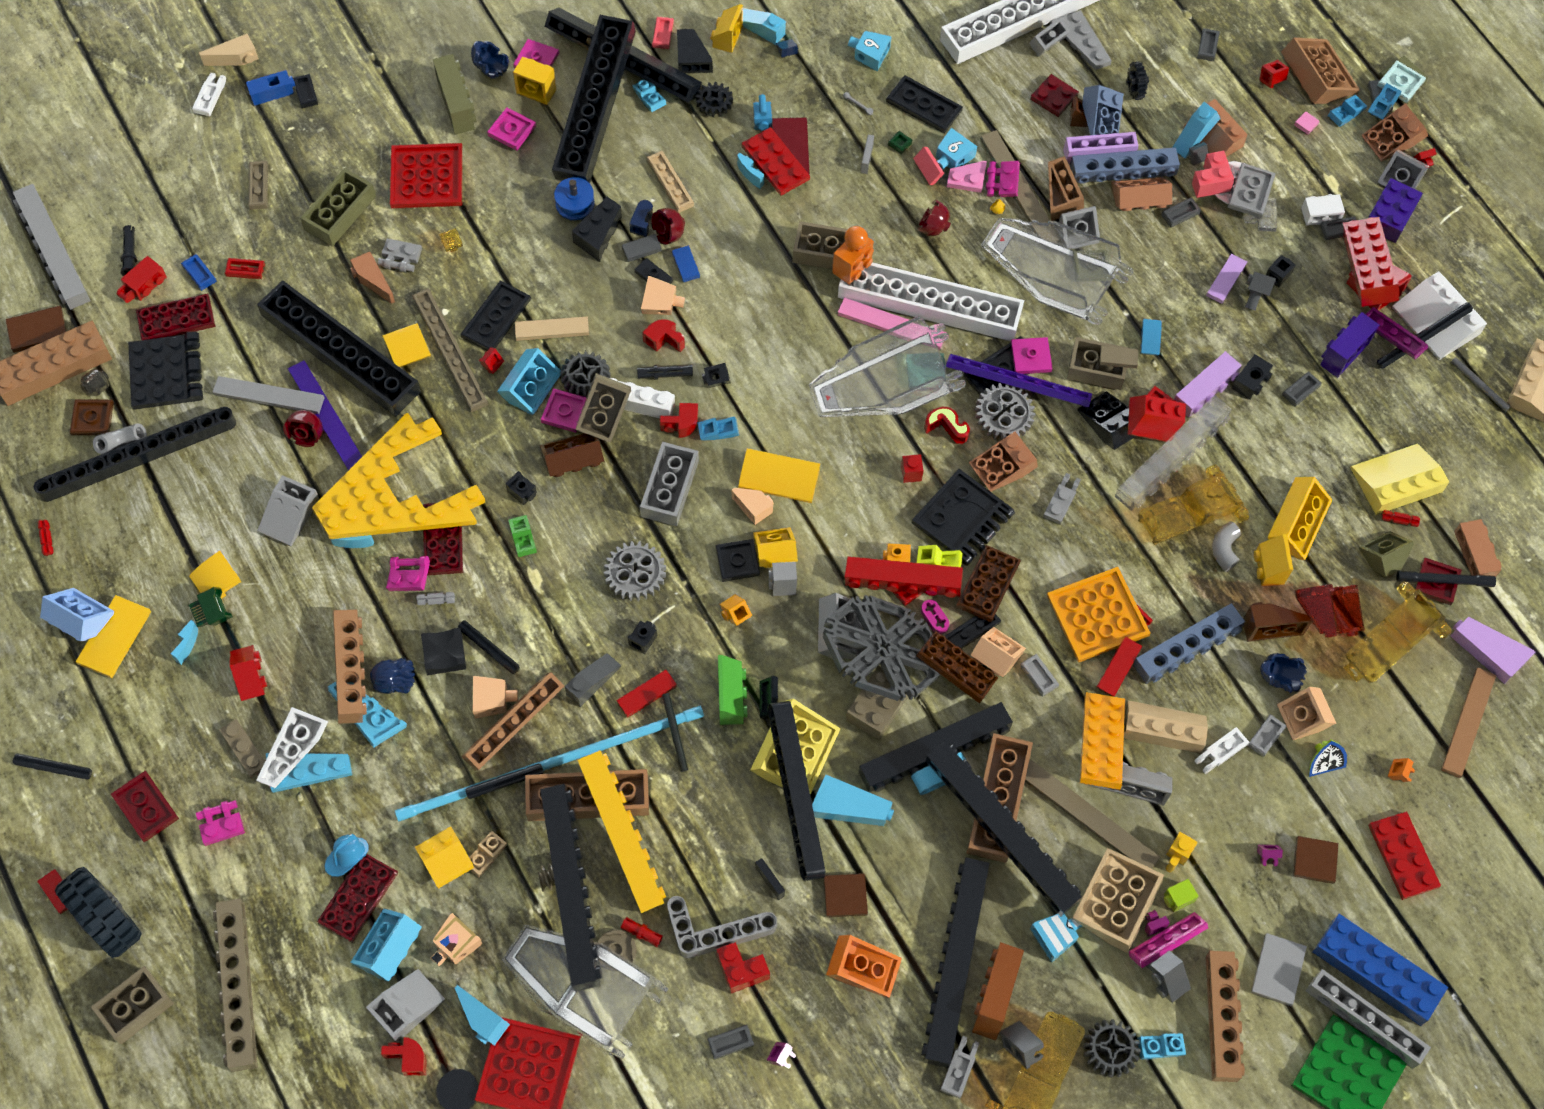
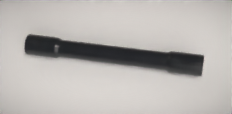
(1478, 580)

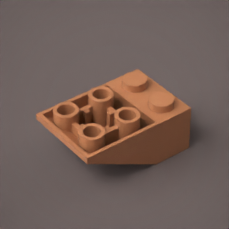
(1395, 132)
(1004, 462)

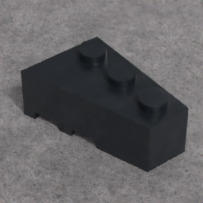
(597, 228)

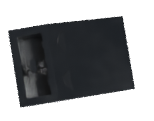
(1108, 419)

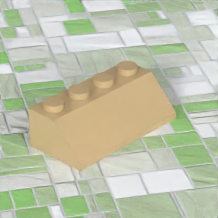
(1165, 727)

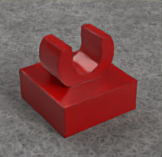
(1426, 156)
(491, 360)

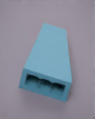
(850, 804)

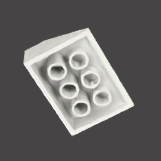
(1430, 303)

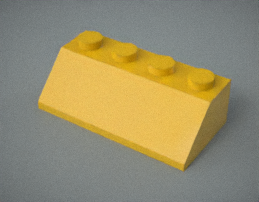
(1301, 515)

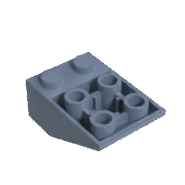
(1102, 109)

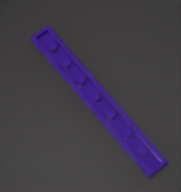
(1019, 380)
(330, 421)

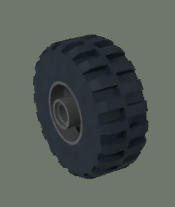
(98, 912)

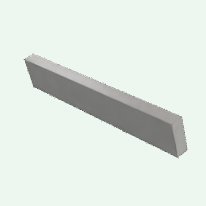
(268, 394)

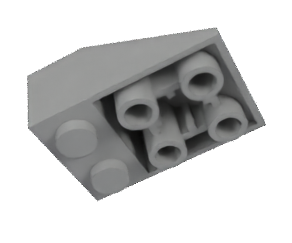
(287, 510)
(405, 1004)

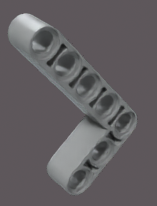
(715, 933)

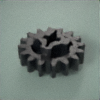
(1137, 80)
(714, 99)

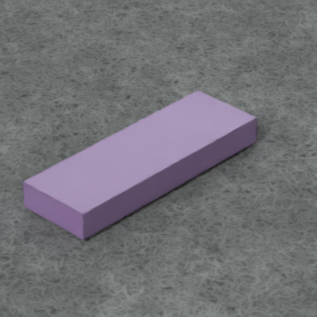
(1226, 278)

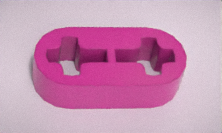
(938, 614)

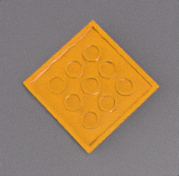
(1098, 614)

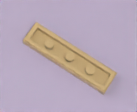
(670, 181)
(551, 328)

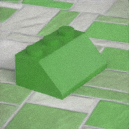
(731, 691)

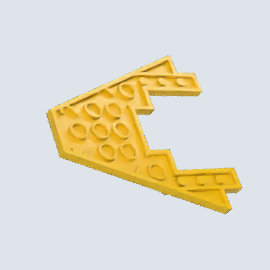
(366, 505)

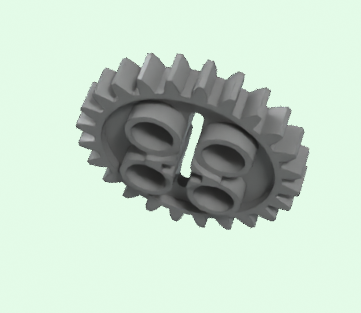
(993, 399)
(631, 586)

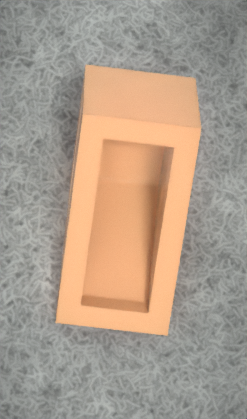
(753, 503)

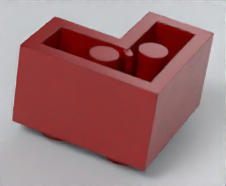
(245, 670)
(741, 973)

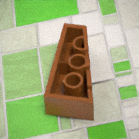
(998, 990)

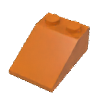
(863, 965)

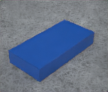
(685, 263)
(198, 272)

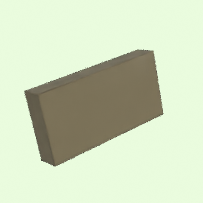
(1118, 357)

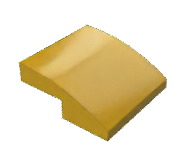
(406, 345)
(215, 573)

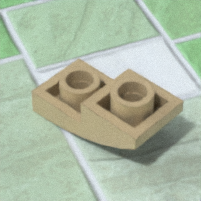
(487, 853)

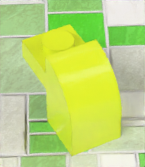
(933, 555)

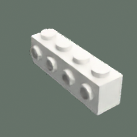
(649, 401)

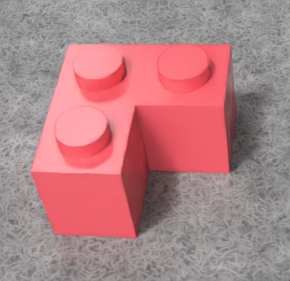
(1215, 177)

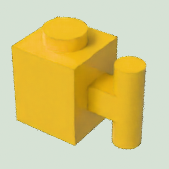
(1180, 851)

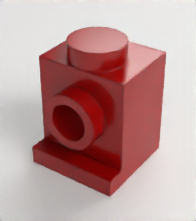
(1273, 73)

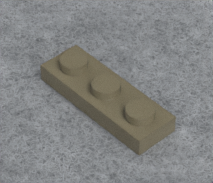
(243, 747)

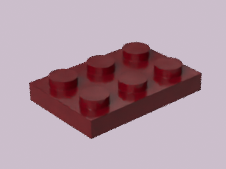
(144, 806)

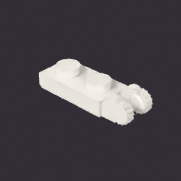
(209, 95)
(1223, 749)

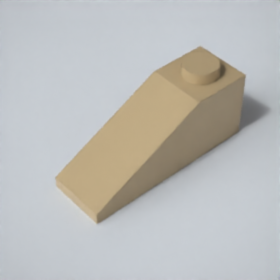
(230, 53)

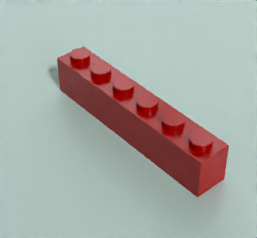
(903, 576)

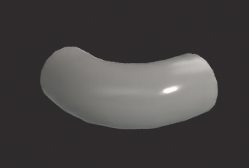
(118, 438)
(1222, 546)

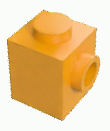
(897, 552)
(735, 610)

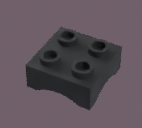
(443, 651)

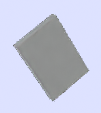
(1251, 190)
(1278, 969)

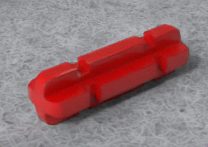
(1400, 518)
(45, 537)

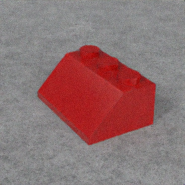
(1155, 417)

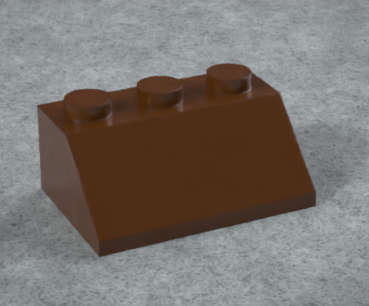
(571, 454)

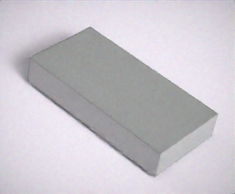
(867, 154)
(1039, 675)
(1266, 735)

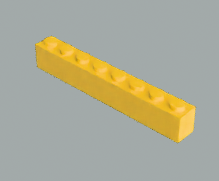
(621, 832)

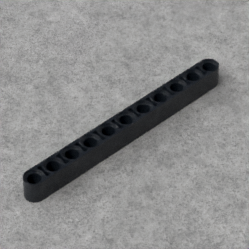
(126, 453)

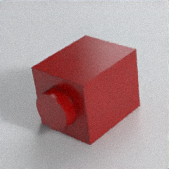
(912, 468)

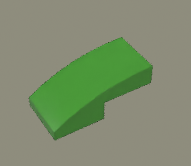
(522, 536)

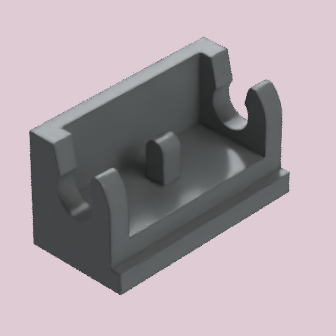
(1022, 1044)

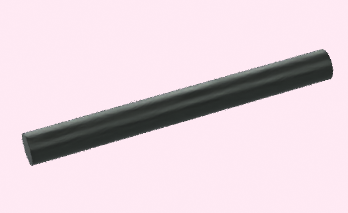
(675, 732)

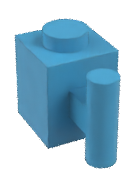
(762, 114)

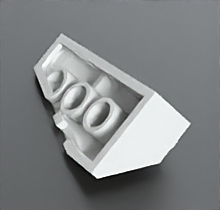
(294, 741)

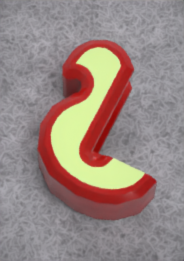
(949, 420)

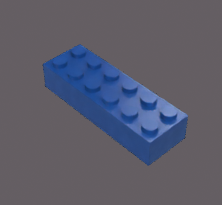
(1380, 970)

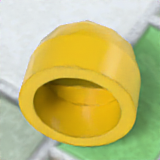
(997, 207)

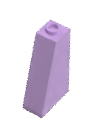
(1492, 649)

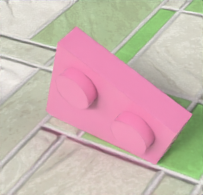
(967, 177)

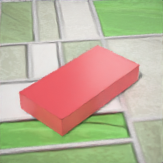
(663, 33)
(928, 166)

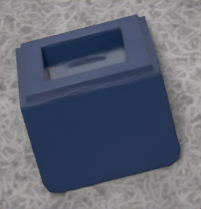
(787, 48)

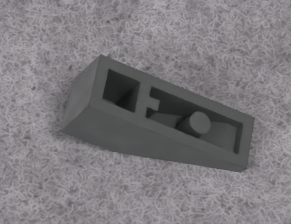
(591, 679)

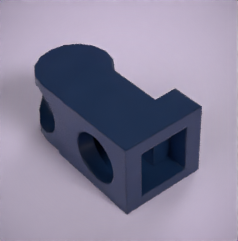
(639, 221)

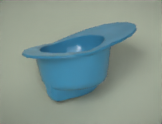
(346, 853)

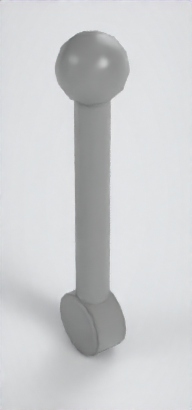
(869, 111)

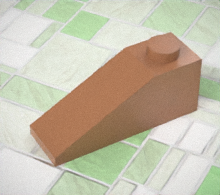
(369, 275)

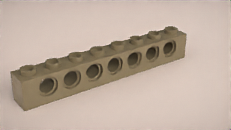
(247, 1057)

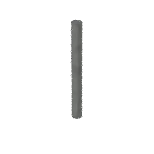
(1480, 384)

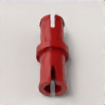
(641, 932)

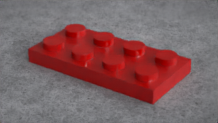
(775, 161)
(1404, 855)

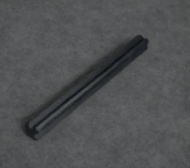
(1428, 333)

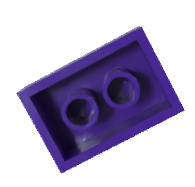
(1395, 208)
(1349, 344)

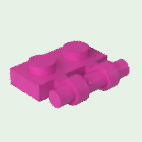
(1008, 179)
(222, 828)

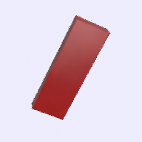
(1119, 666)
(646, 693)

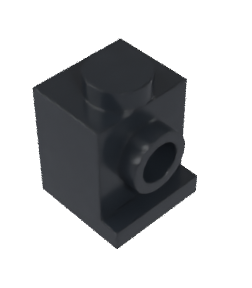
(1281, 270)
(721, 370)
(515, 485)
(643, 642)

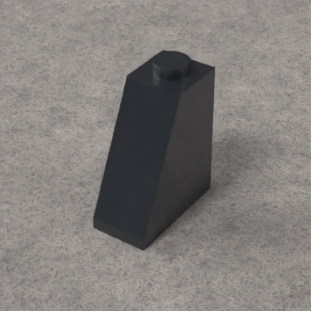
(692, 53)

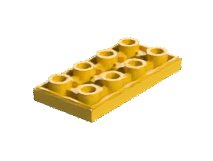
(113, 642)

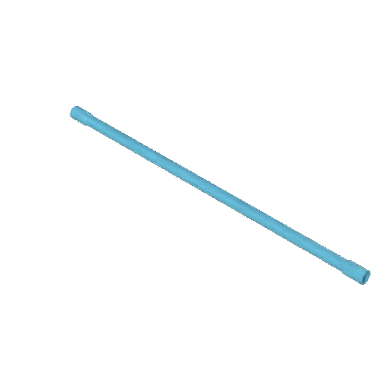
(685, 716)

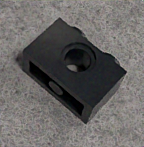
(1255, 368)

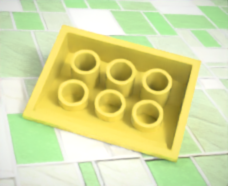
(1399, 478)
(815, 739)

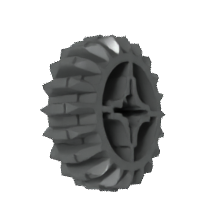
(576, 381)
(1113, 1031)

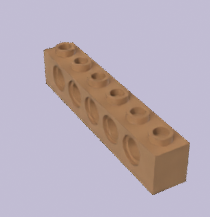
(349, 711)
(512, 721)
(1220, 1069)

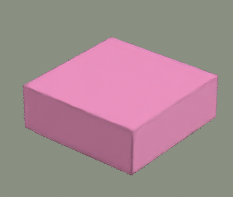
(1306, 123)

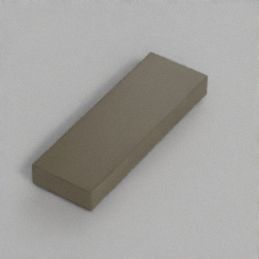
(258, 185)

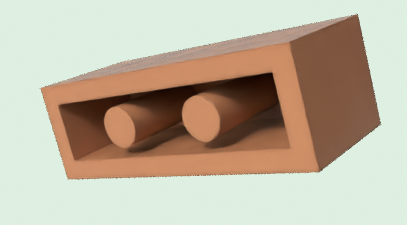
(1477, 548)

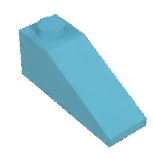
(764, 25)
(1196, 129)
(481, 1018)

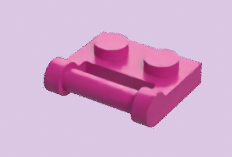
(408, 579)

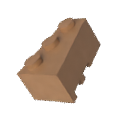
(1063, 189)

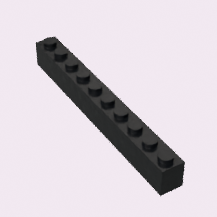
(638, 61)
(1003, 829)
(570, 888)
(956, 963)

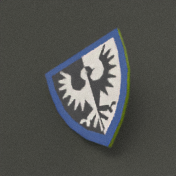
(1329, 757)

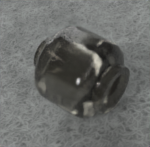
(94, 382)

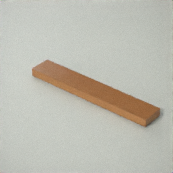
(1468, 722)

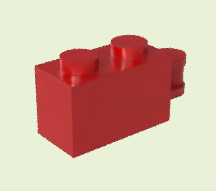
(141, 280)

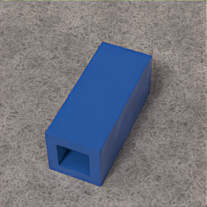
(270, 87)

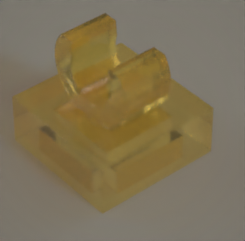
(451, 240)

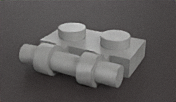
(400, 251)

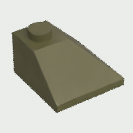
(1387, 553)

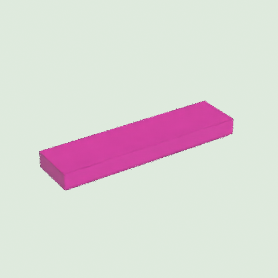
(1168, 939)

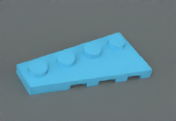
(378, 723)
(316, 769)

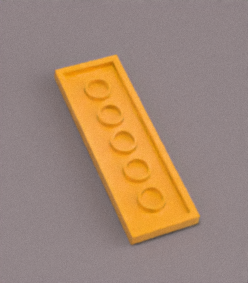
(1102, 741)

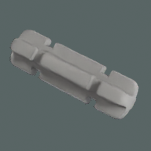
(435, 598)

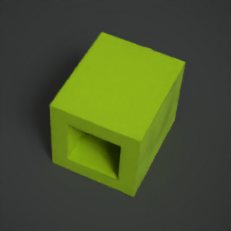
(1180, 895)

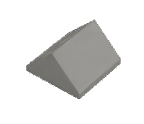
(1082, 219)

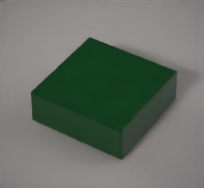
(900, 142)

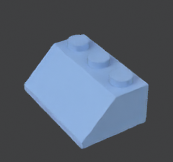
(75, 613)

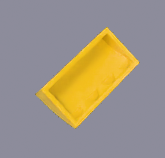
(779, 475)

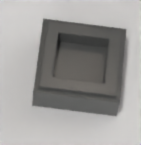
(1198, 153)

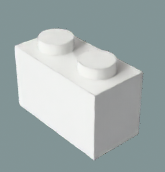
(1322, 209)

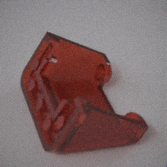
(1332, 609)

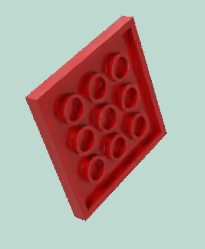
(426, 175)
(528, 1068)

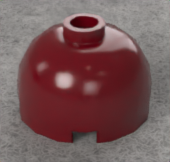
(935, 219)
(668, 225)
(304, 428)

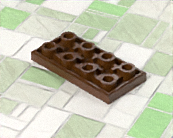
(988, 583)
(957, 667)

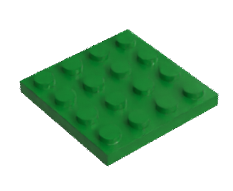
(1348, 1069)

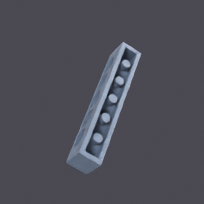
(1125, 165)
(1226, 616)

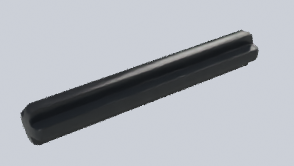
(489, 647)
(52, 766)
(503, 781)

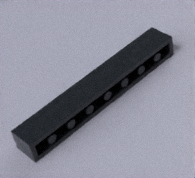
(912, 756)

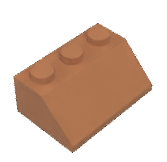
(1226, 133)
(1142, 193)

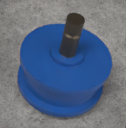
(574, 198)

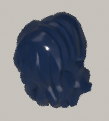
(487, 59)
(1284, 672)
(393, 676)

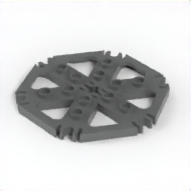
(870, 641)

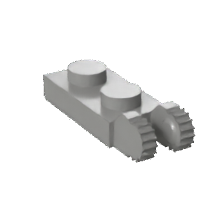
(1061, 500)
(959, 1070)

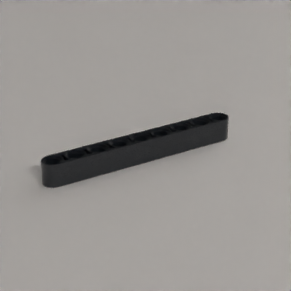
(796, 791)

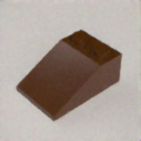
(1273, 622)

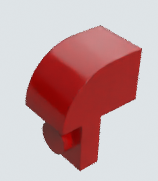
(661, 332)
(684, 423)
(412, 1056)

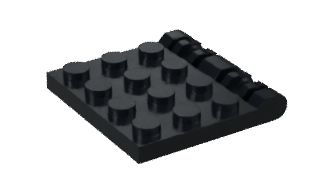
(163, 369)
(961, 512)

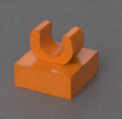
(1401, 769)

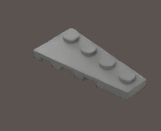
(1085, 40)

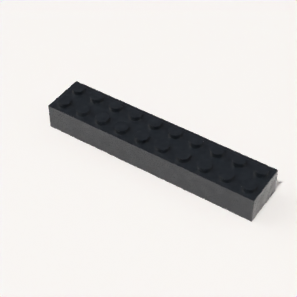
(594, 98)
(339, 348)

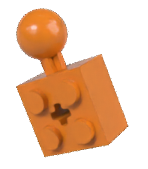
(853, 255)

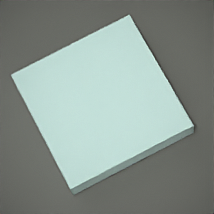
(1403, 79)

